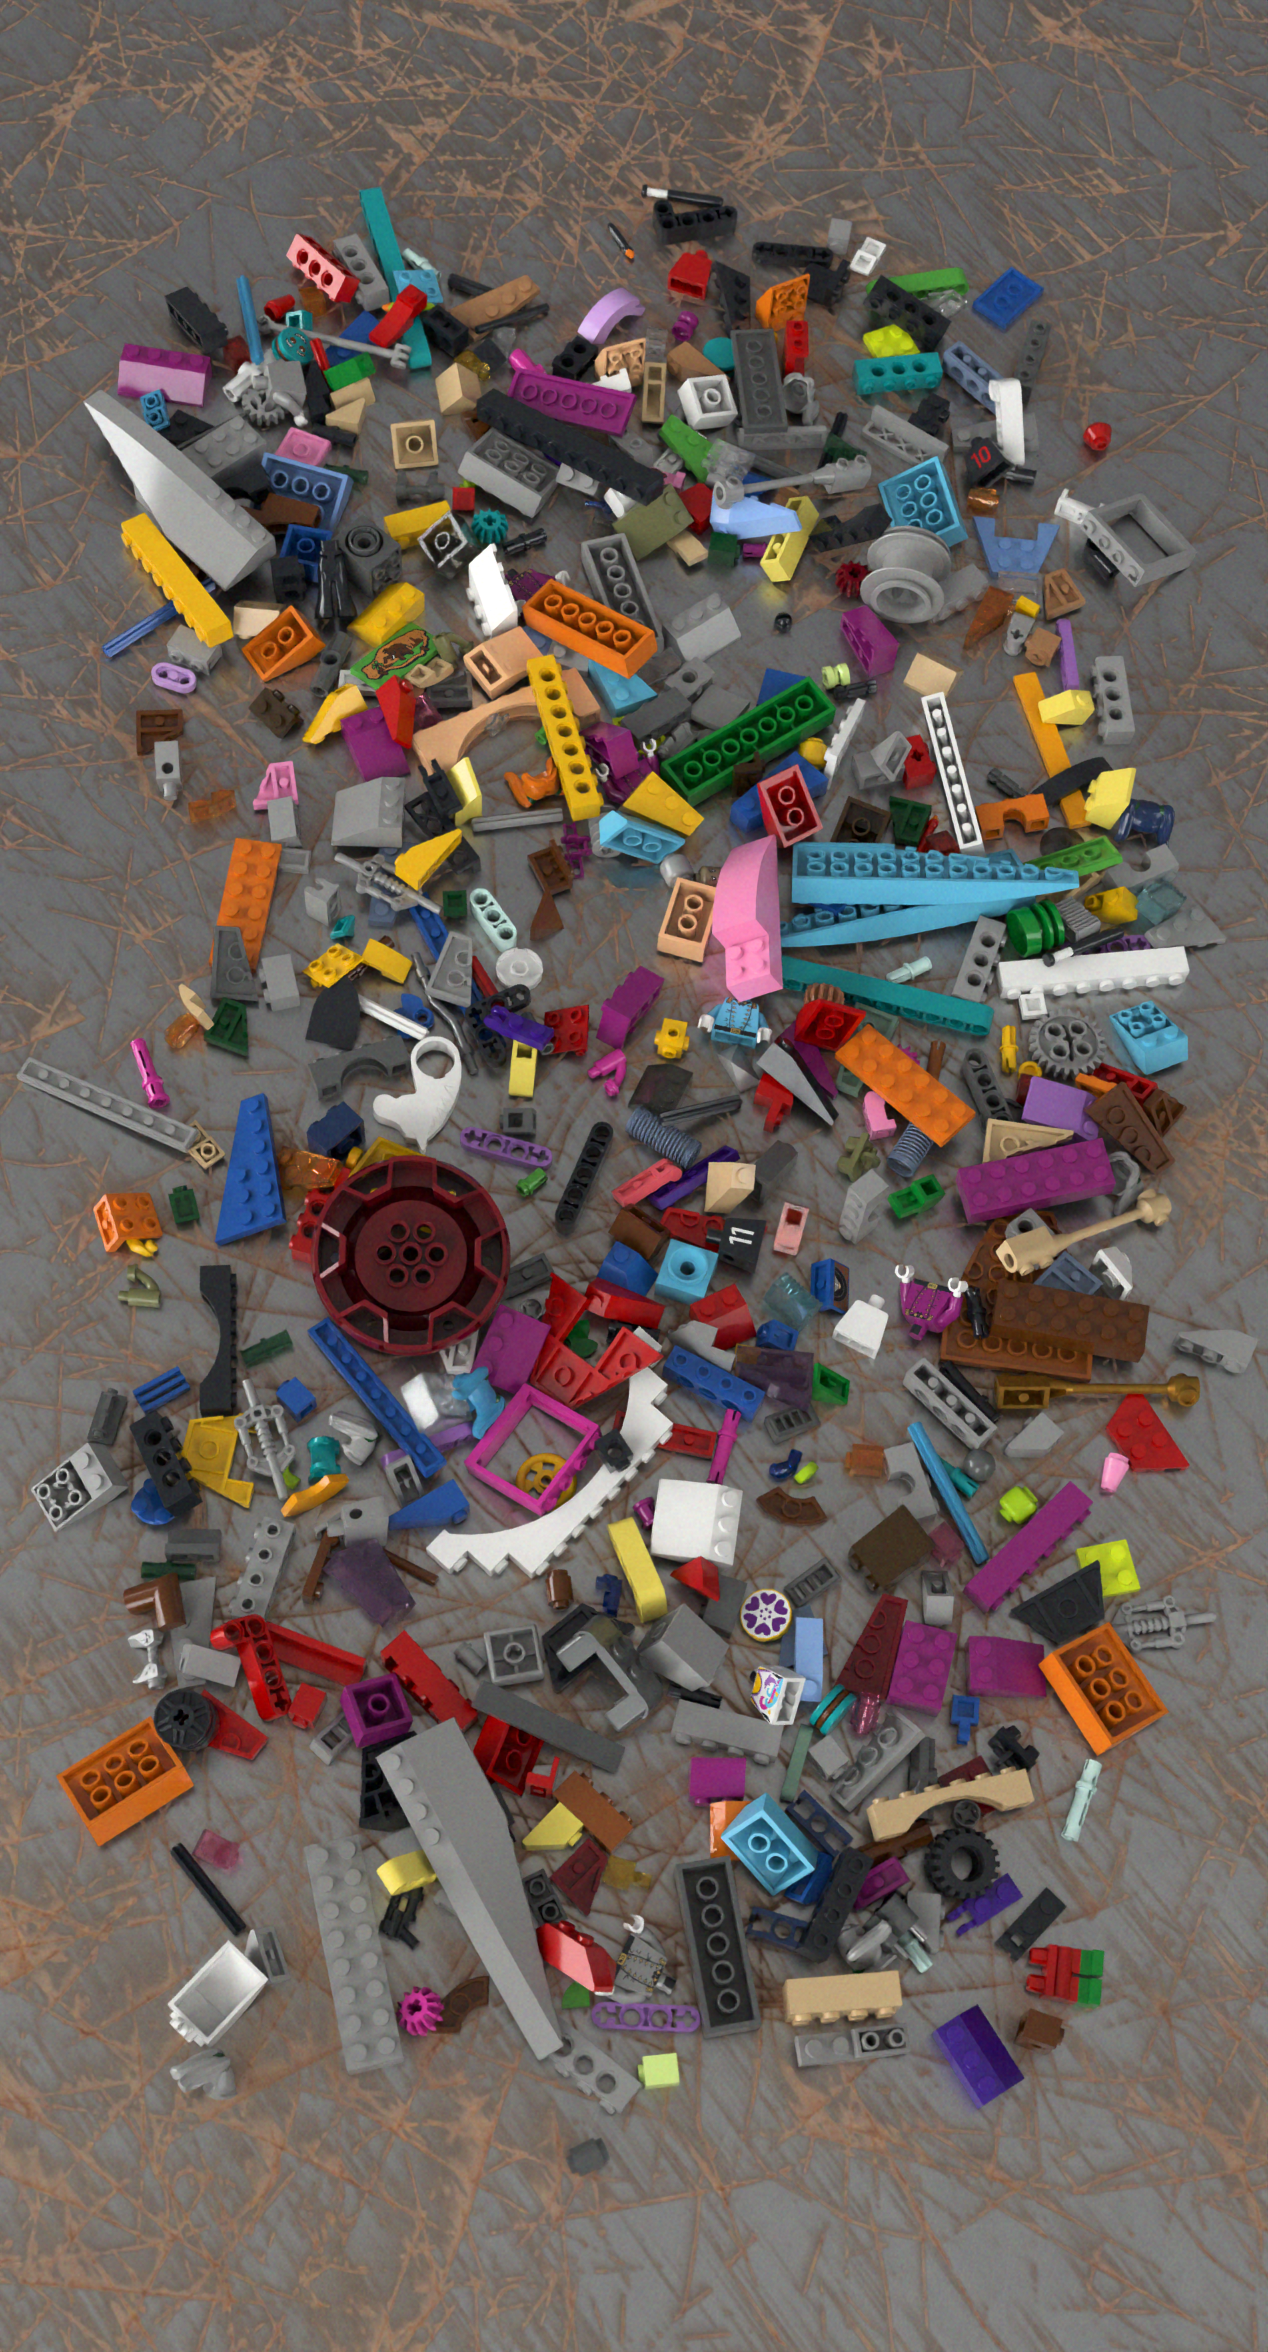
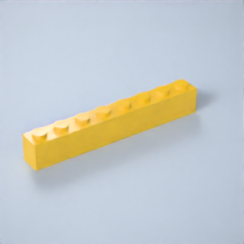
(176, 580)

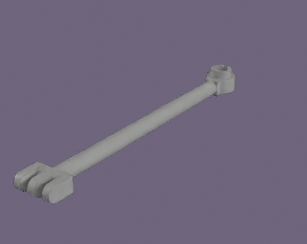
(395, 355)

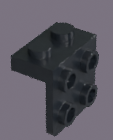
(826, 284)

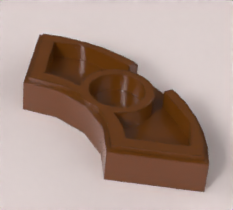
(790, 1509)
(460, 2002)

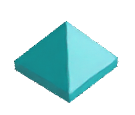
(343, 927)

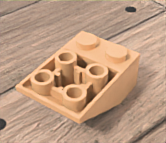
(619, 356)
(501, 661)

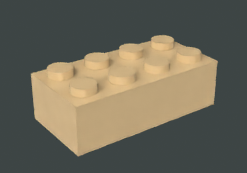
(841, 1997)

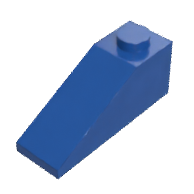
(434, 1509)

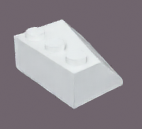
(490, 595)

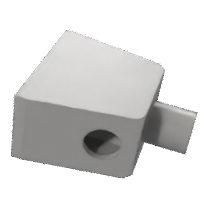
(168, 768)
(361, 1522)

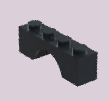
(249, 485)
(863, 527)

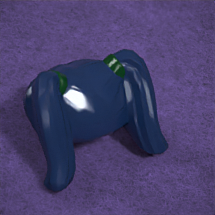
(1148, 818)

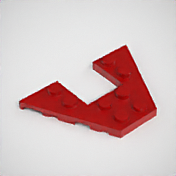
(567, 1375)

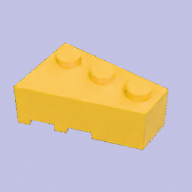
(661, 805)

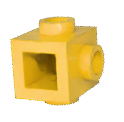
(672, 1038)

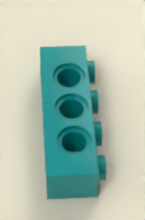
(897, 373)

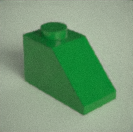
(349, 371)

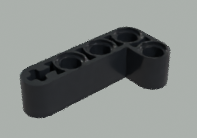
(692, 225)

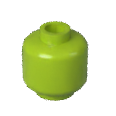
(1018, 1505)

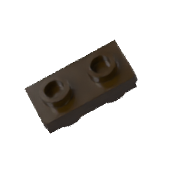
(746, 775)

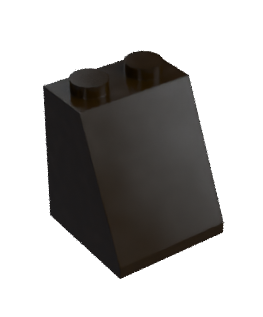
(891, 1550)

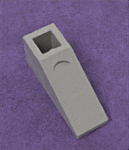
(1223, 1347)

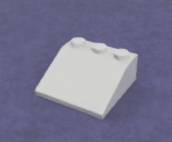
(696, 1522)

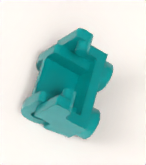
(323, 1457)

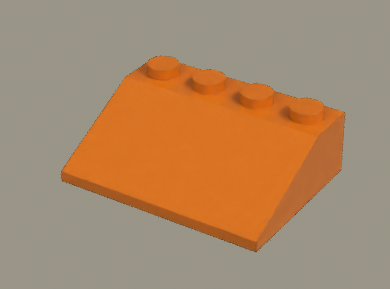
(1102, 1688)
(124, 1781)

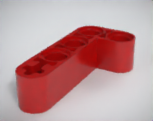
(270, 1698)

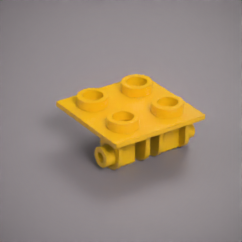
(332, 966)

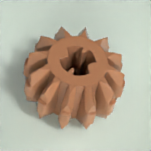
(825, 992)

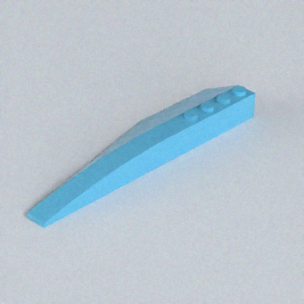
(889, 875)

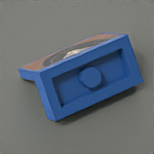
(830, 1285)

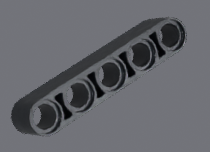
(579, 1187)

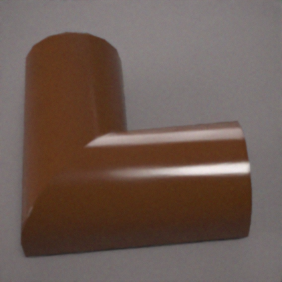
(158, 1594)

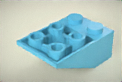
(1150, 1037)

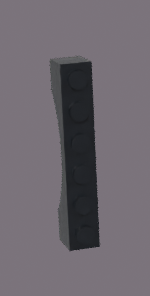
(216, 1390)

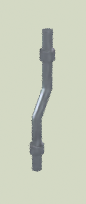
(465, 1049)

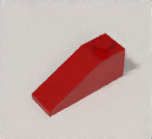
(398, 709)
(1139, 1086)
(622, 1304)

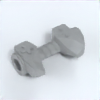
(153, 1673)

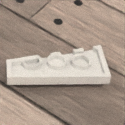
(841, 741)

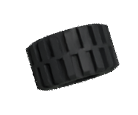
(982, 1863)

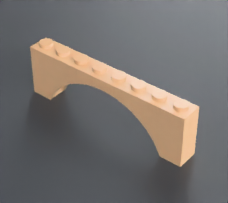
(451, 737)

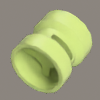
(835, 675)

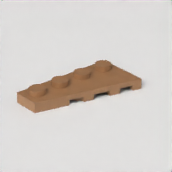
(495, 304)

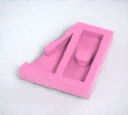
(277, 784)

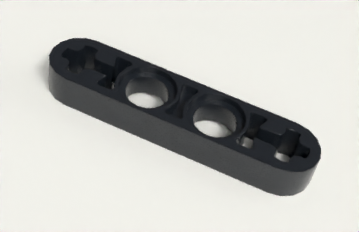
(792, 254)

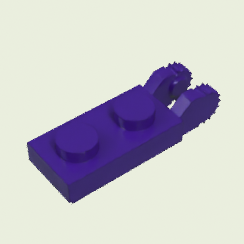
(518, 1027)
(985, 1907)

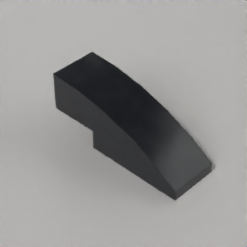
(317, 395)

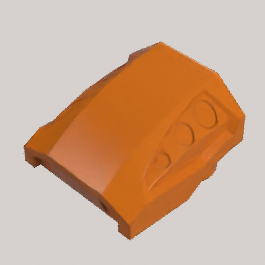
(720, 1818)

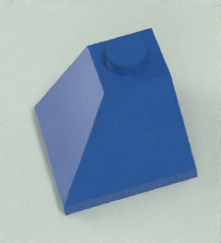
(627, 1270)

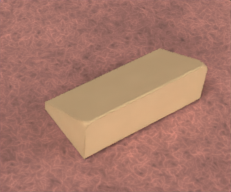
(352, 393)

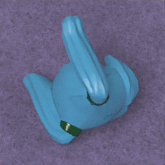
(480, 1397)

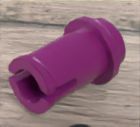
(754, 550)

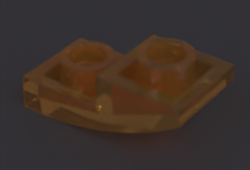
(220, 803)

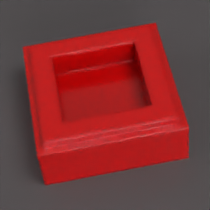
(463, 498)

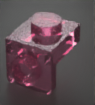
(216, 1850)

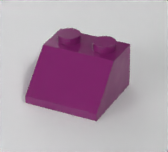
(716, 1780)

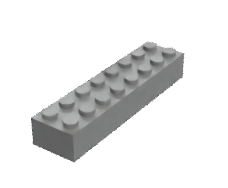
(353, 1955)

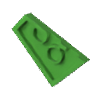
(687, 444)

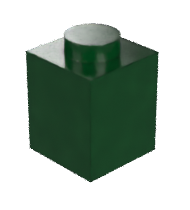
(723, 549)

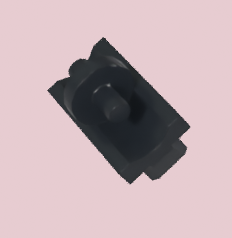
(1010, 1751)

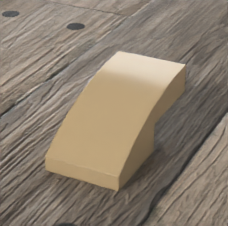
(688, 547)
(430, 674)
(195, 1006)

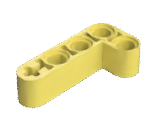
(639, 1569)
(407, 1872)

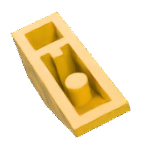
(424, 859)

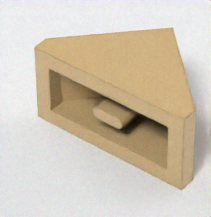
(348, 418)

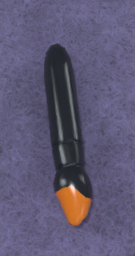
(628, 250)

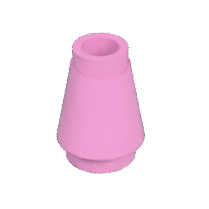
(1113, 1472)

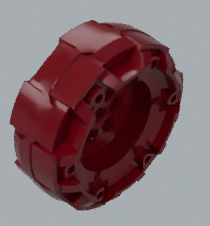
(410, 1314)

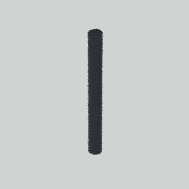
(511, 318)

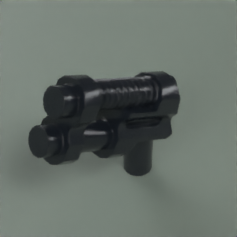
(396, 1922)

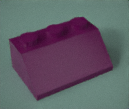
(511, 1348)

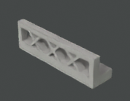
(907, 435)
(795, 438)

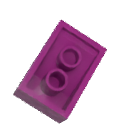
(373, 746)
(1003, 1668)

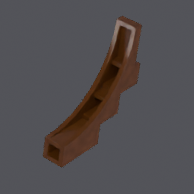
(275, 517)

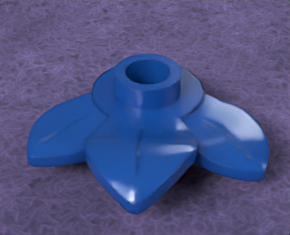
(414, 1009)

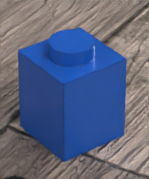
(295, 1399)

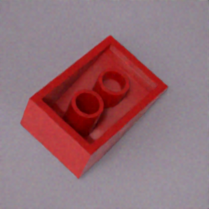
(788, 807)
(827, 1024)

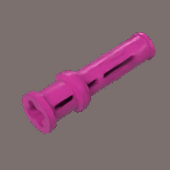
(151, 1081)

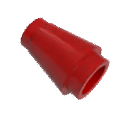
(278, 307)

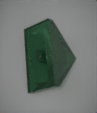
(841, 448)

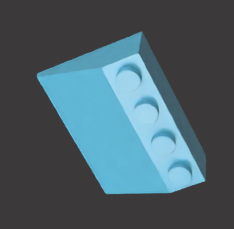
(924, 500)

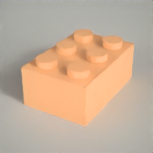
(688, 920)

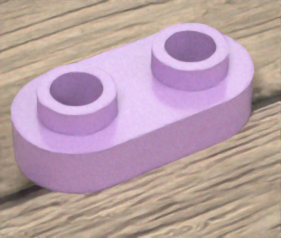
(175, 677)

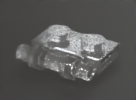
(730, 456)

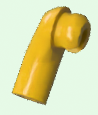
(143, 1249)

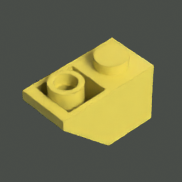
(522, 1070)

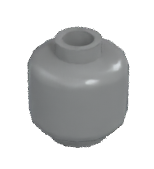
(676, 866)

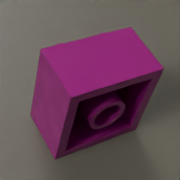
(376, 1710)

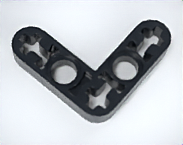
(484, 1008)

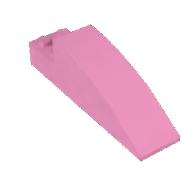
(749, 919)

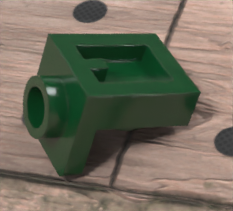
(183, 1204)

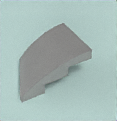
(699, 1340)

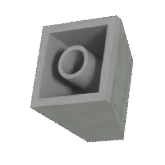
(683, 1648)

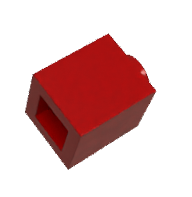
(307, 1706)

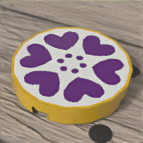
(766, 1615)

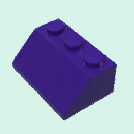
(977, 2056)

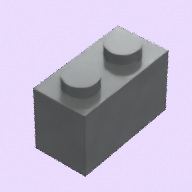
(723, 1614)

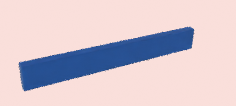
(435, 936)
(377, 1397)

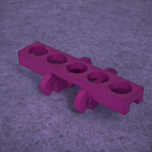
(574, 838)

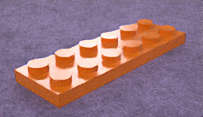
(249, 893)
(905, 1085)

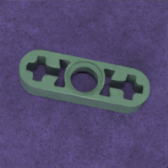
(796, 1762)

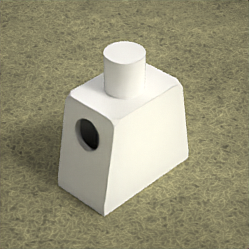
(863, 1326)

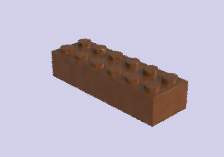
(1069, 1320)

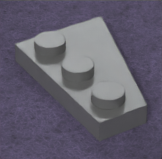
(1185, 929)
(453, 971)

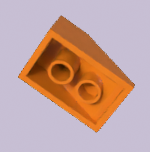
(283, 645)

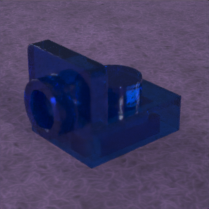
(612, 1598)

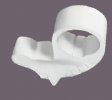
(425, 1112)

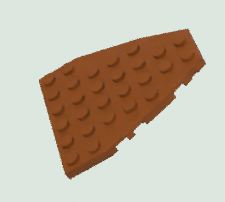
(1001, 1353)

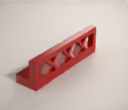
(316, 1656)

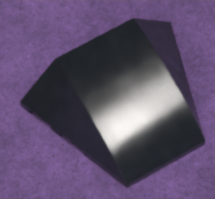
(378, 1802)

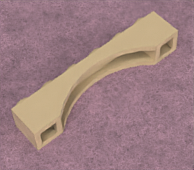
(1002, 1792)

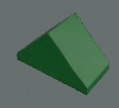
(829, 1386)

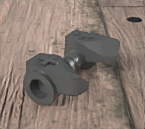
(433, 488)

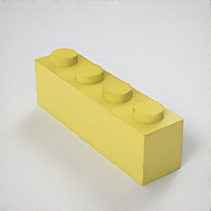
(786, 548)

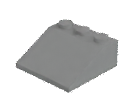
(370, 814)

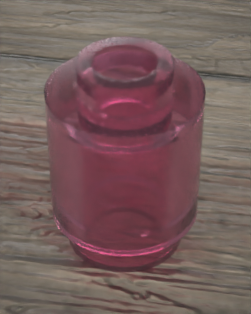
(865, 1712)

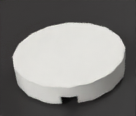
(519, 967)

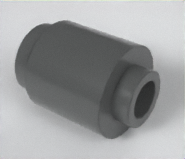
(587, 2157)

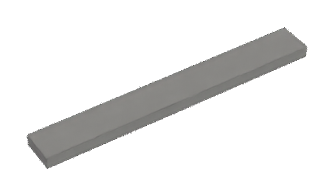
(108, 1104)

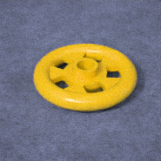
(536, 1464)

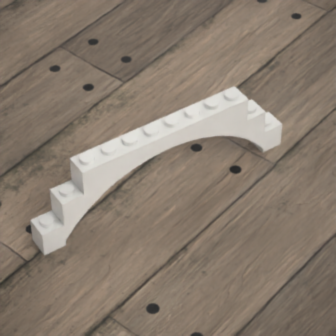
(538, 1541)

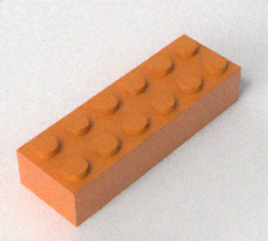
(590, 628)

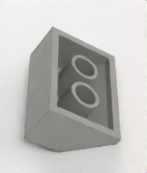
(701, 629)

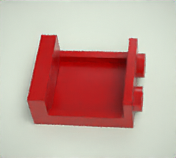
(795, 347)

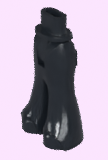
(333, 570)

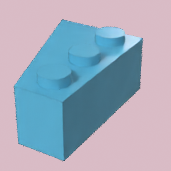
(618, 692)

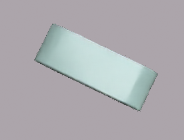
(489, 911)

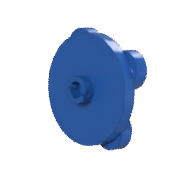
(149, 1506)

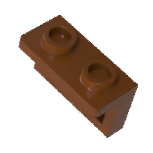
(551, 868)

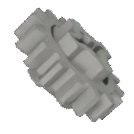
(259, 409)

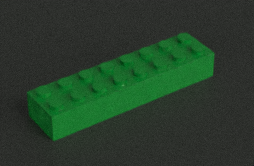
(766, 728)

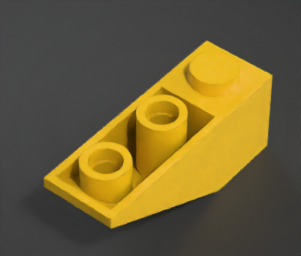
(337, 706)

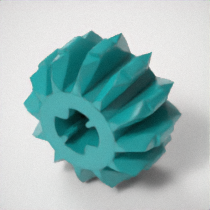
(489, 527)

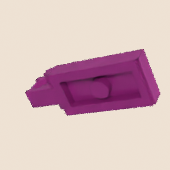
(881, 1882)

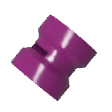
(685, 325)

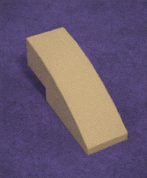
(653, 392)

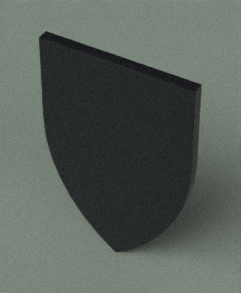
(335, 1015)

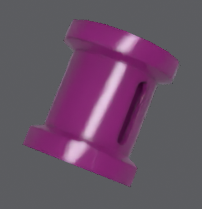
(646, 1512)

